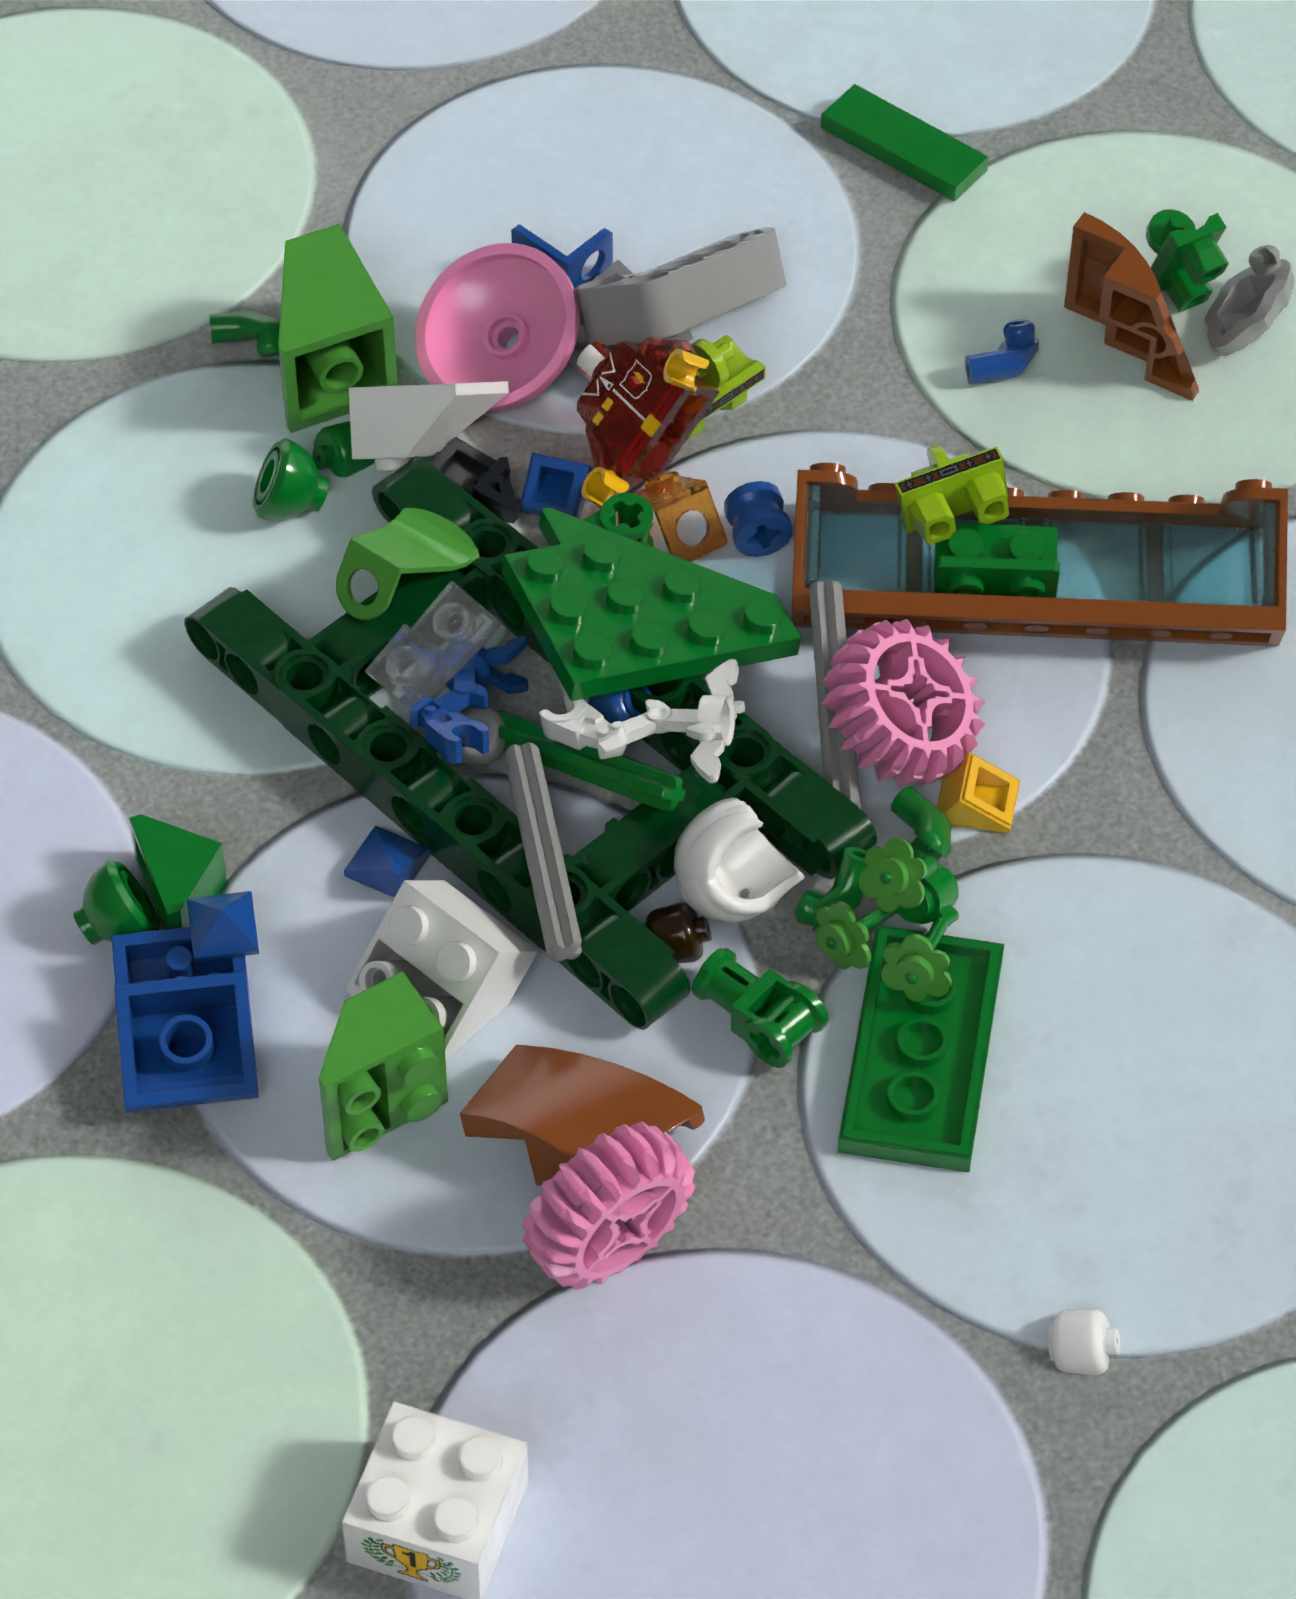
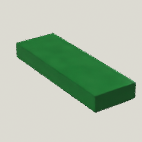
(904, 142)

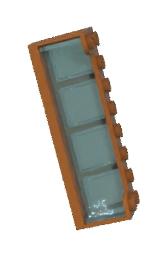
(1124, 564)

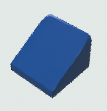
(554, 484)

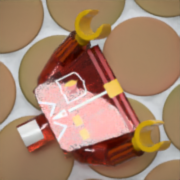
(638, 409)

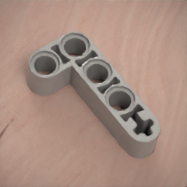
(682, 290)

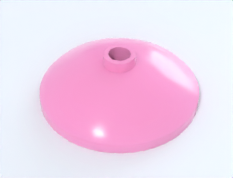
(486, 302)

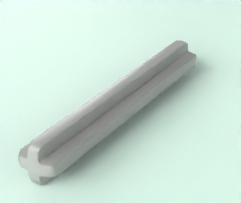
(829, 637)
(543, 852)

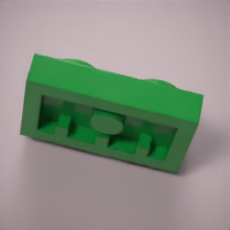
(998, 561)

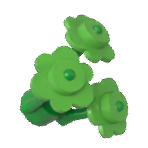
(921, 895)

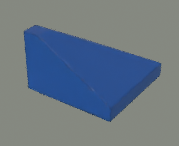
(386, 861)

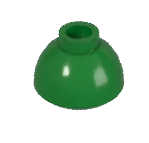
(288, 483)
(114, 905)

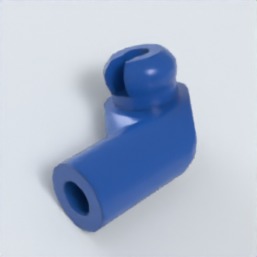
(1010, 357)

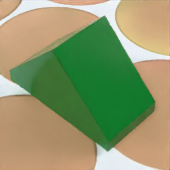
(176, 867)

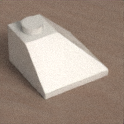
(414, 419)

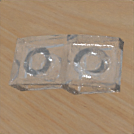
(435, 648)

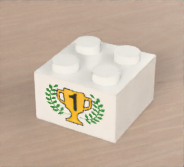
(436, 1502)

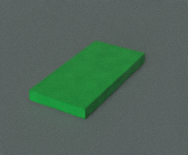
(922, 1062)

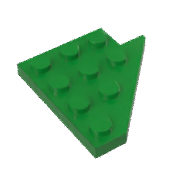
(635, 615)

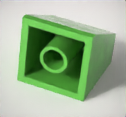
(330, 329)

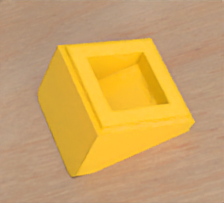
(979, 796)

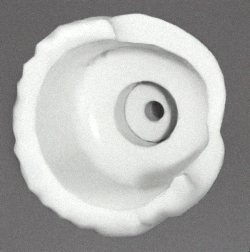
(729, 865)

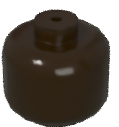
(680, 930)

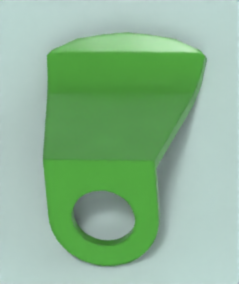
(408, 544)

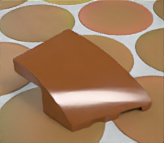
(1118, 288)
(565, 1101)

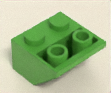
(381, 1066)

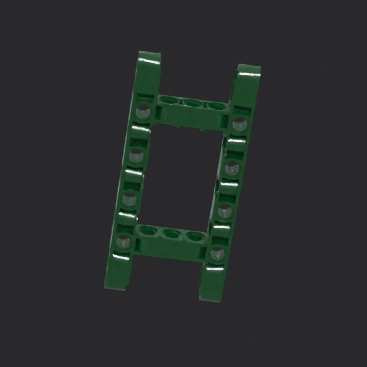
(324, 702)

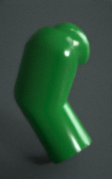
(247, 326)
(927, 821)
(844, 889)

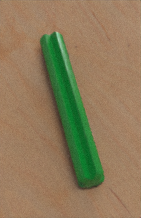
(615, 774)

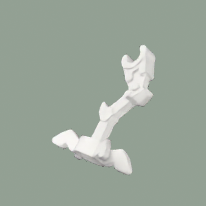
(710, 723)

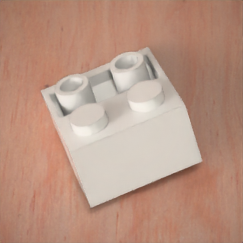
(451, 953)

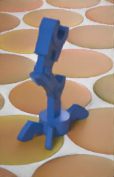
(440, 717)

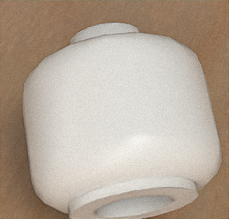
(1082, 1341)

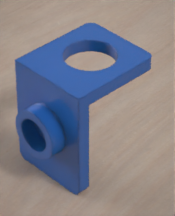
(574, 261)

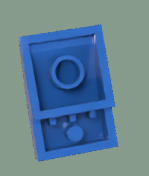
(181, 1023)

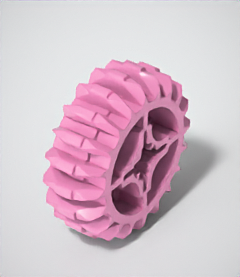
(915, 691)
(608, 1205)

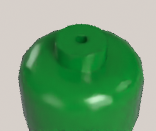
(334, 451)

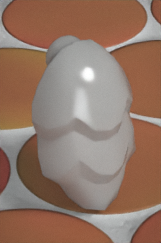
(1250, 301)

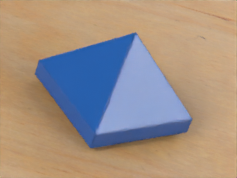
(222, 926)

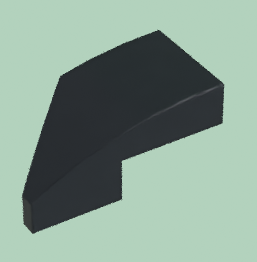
(480, 477)

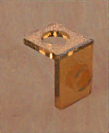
(674, 496)

